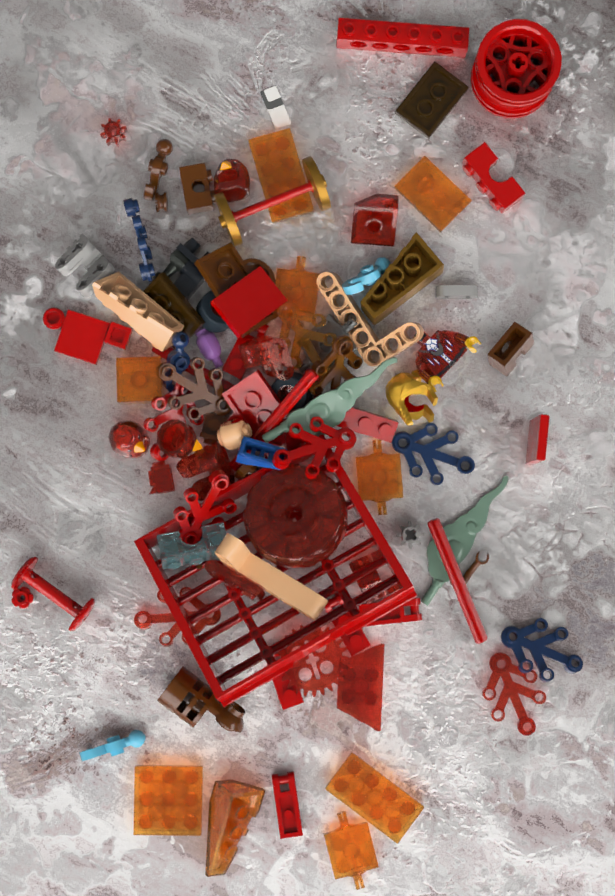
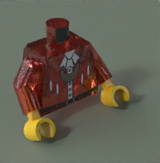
(441, 353)

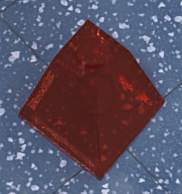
(375, 220)

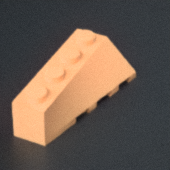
(137, 310)

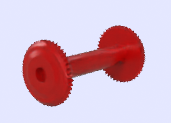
(27, 574)

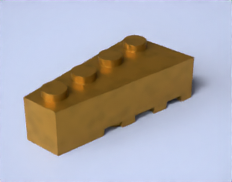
(402, 279)

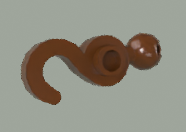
(157, 168)

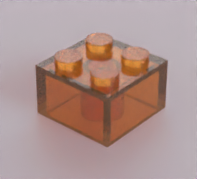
(138, 380)

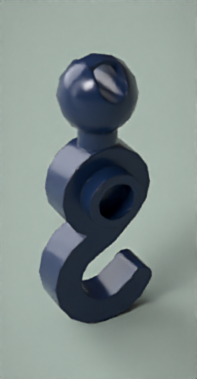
(177, 357)

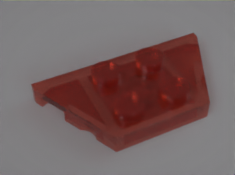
(362, 686)

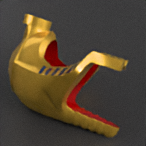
(398, 394)

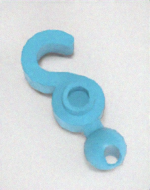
(367, 276)
(115, 745)

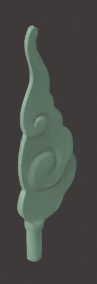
(329, 405)
(461, 538)

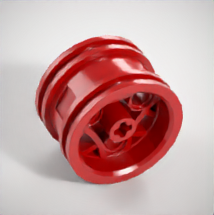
(518, 43)

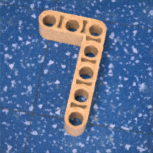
(373, 342)
(239, 559)

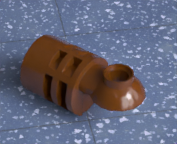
(203, 699)

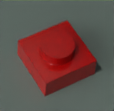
(118, 335)

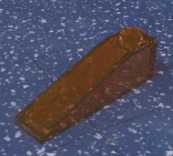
(230, 811)

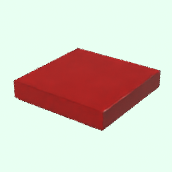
(82, 337)

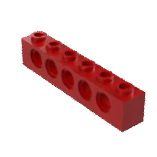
(402, 37)

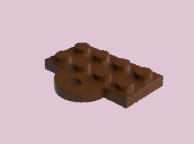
(225, 268)

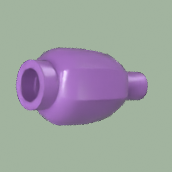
(209, 347)

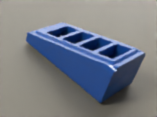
(256, 445)

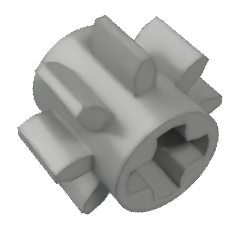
(416, 535)

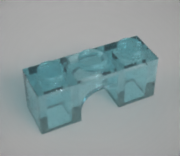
(176, 553)

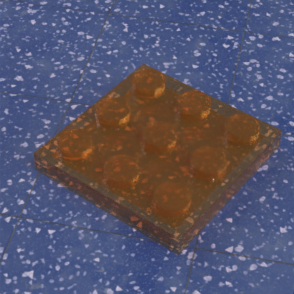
(168, 800)

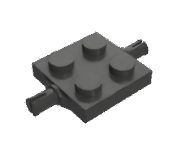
(331, 326)

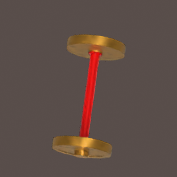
(315, 184)

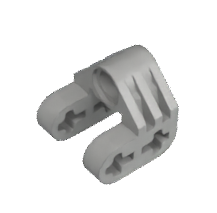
(92, 260)

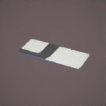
(275, 107)

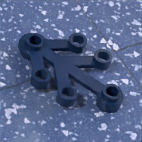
(146, 268)
(429, 452)
(538, 649)

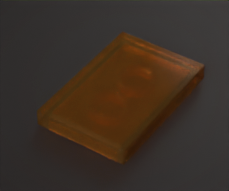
(432, 194)

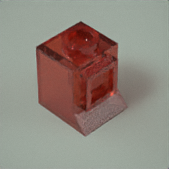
(161, 478)

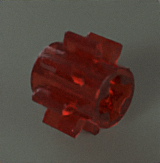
(112, 125)

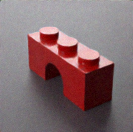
(501, 194)

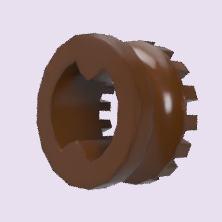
(162, 202)

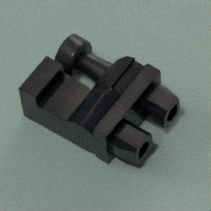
(183, 261)

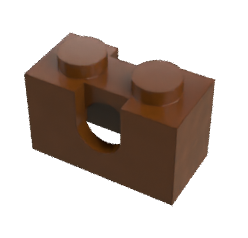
(191, 177)
(519, 341)

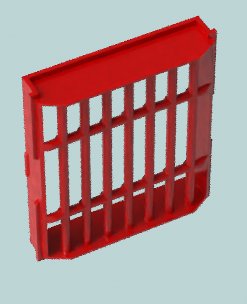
(328, 566)

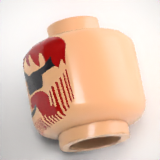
(232, 432)

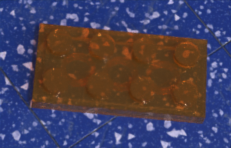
(279, 172)
(374, 797)

